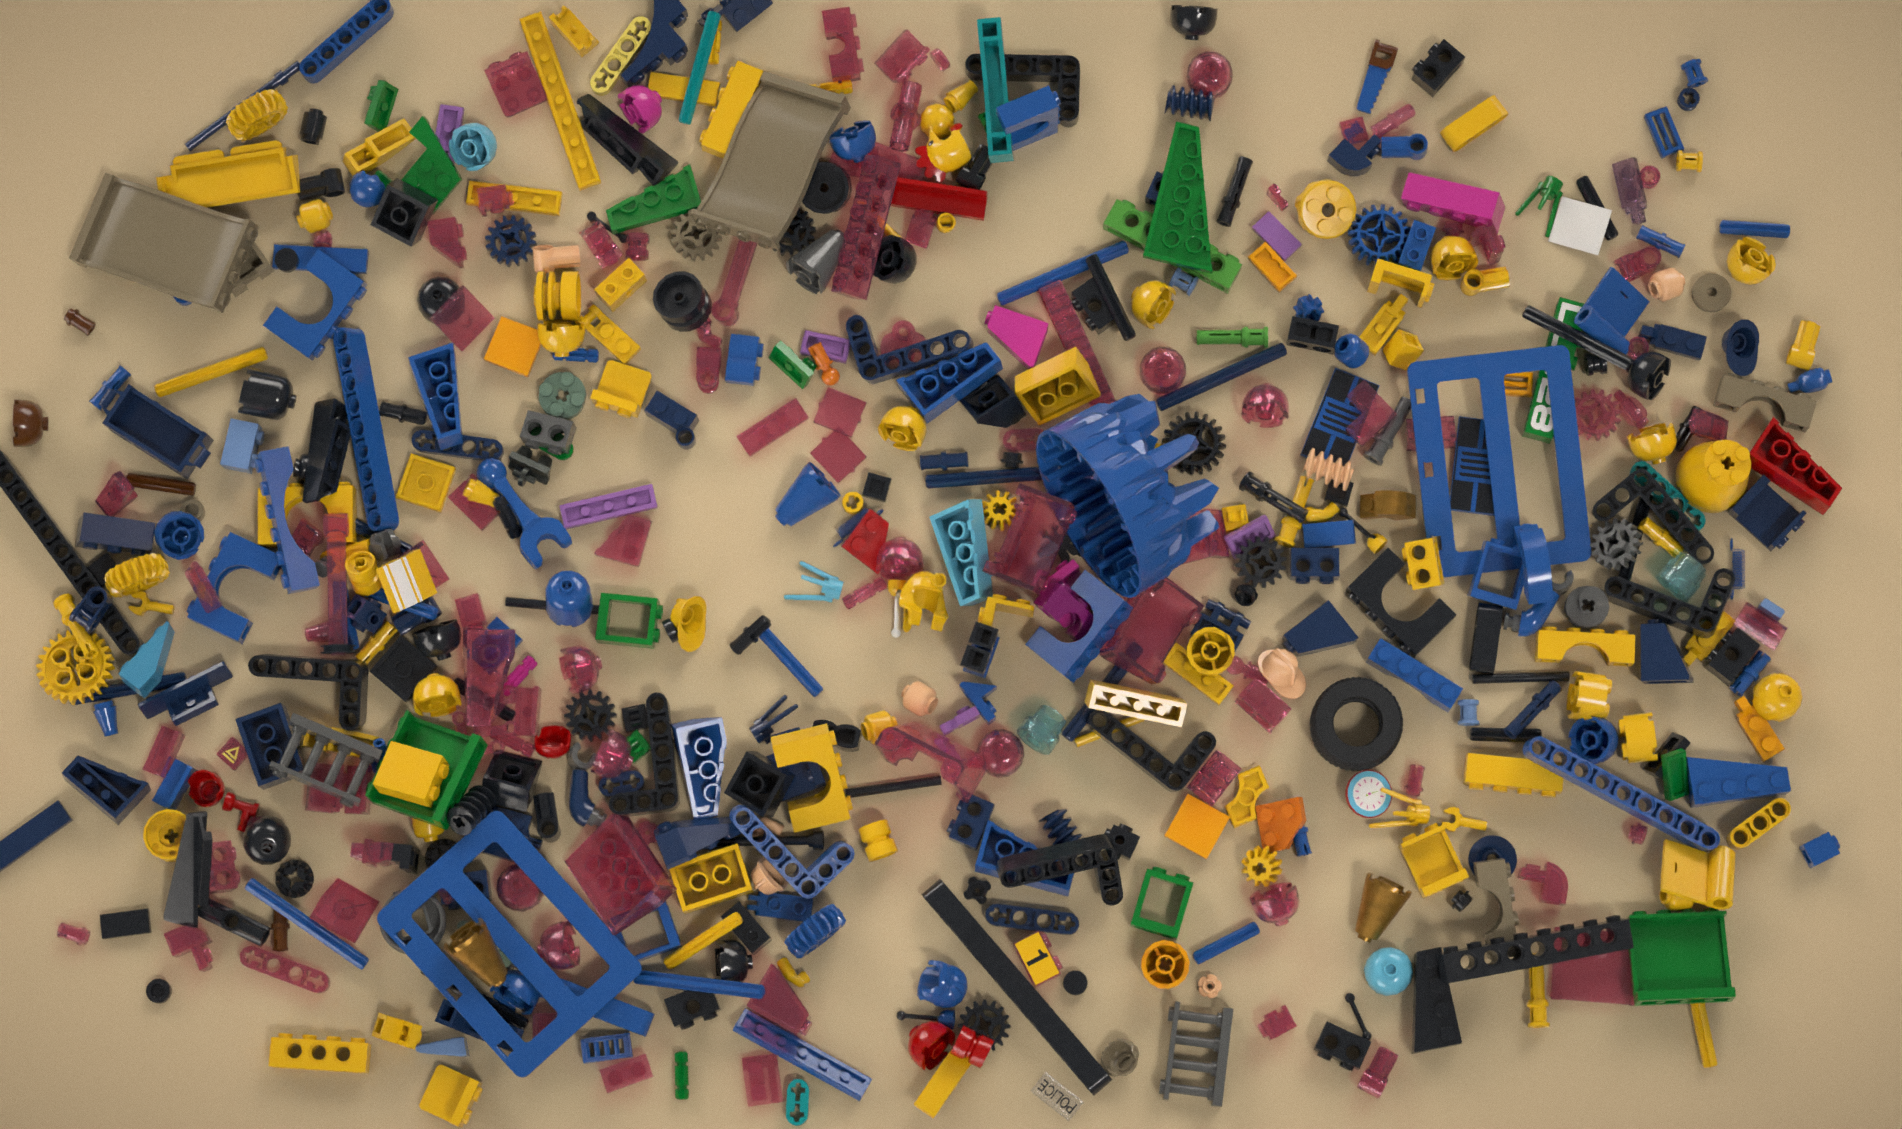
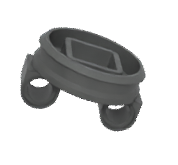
(435, 920)

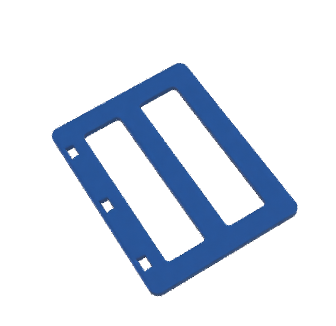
(1429, 444)
(571, 1010)

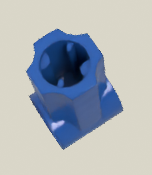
(1401, 147)

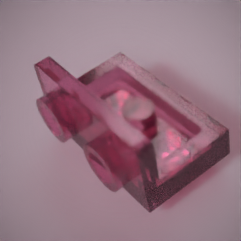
(902, 57)
(1490, 241)
(322, 802)

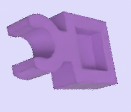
(964, 716)

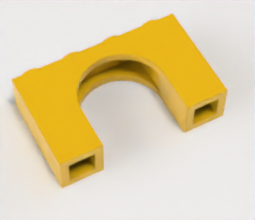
(339, 502)
(816, 746)

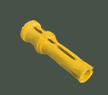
(1290, 525)
(66, 605)
(1537, 1002)

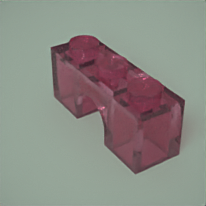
(840, 25)

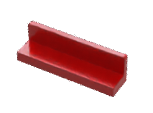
(940, 198)

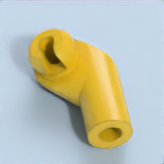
(1319, 516)
(790, 974)

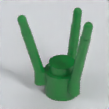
(1549, 189)

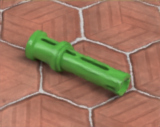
(1245, 337)

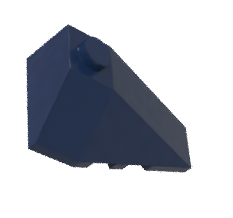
(683, 838)

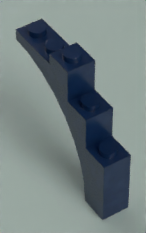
(661, 42)

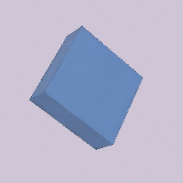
(1771, 609)

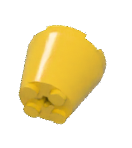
(1714, 475)

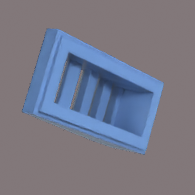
(450, 1047)

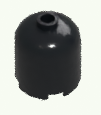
(266, 395)

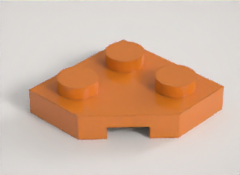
(1280, 822)

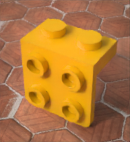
(621, 389)
(1000, 603)
(451, 1095)

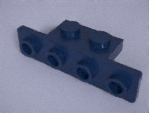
(737, 11)
(189, 696)

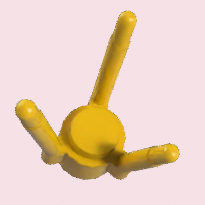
(1415, 814)

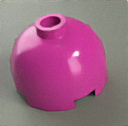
(641, 106)

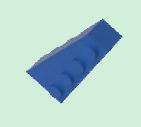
(1727, 781)

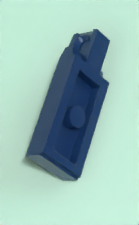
(1674, 340)

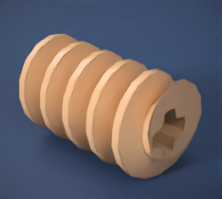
(1328, 469)

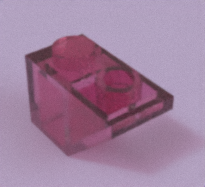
(446, 240)

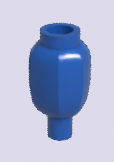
(1811, 381)

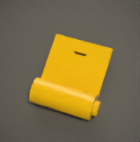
(1699, 874)

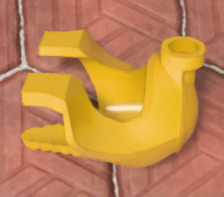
(921, 592)

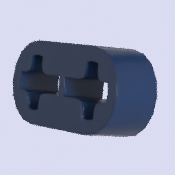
(624, 777)

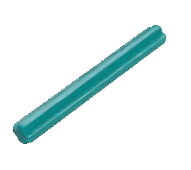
(699, 67)

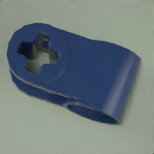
(91, 610)

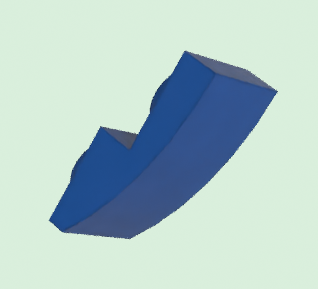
(1329, 533)

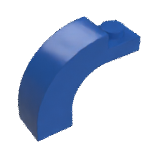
(1535, 563)

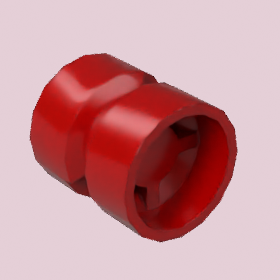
(972, 1047)

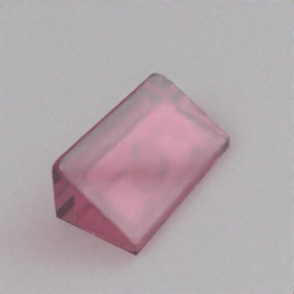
(202, 587)

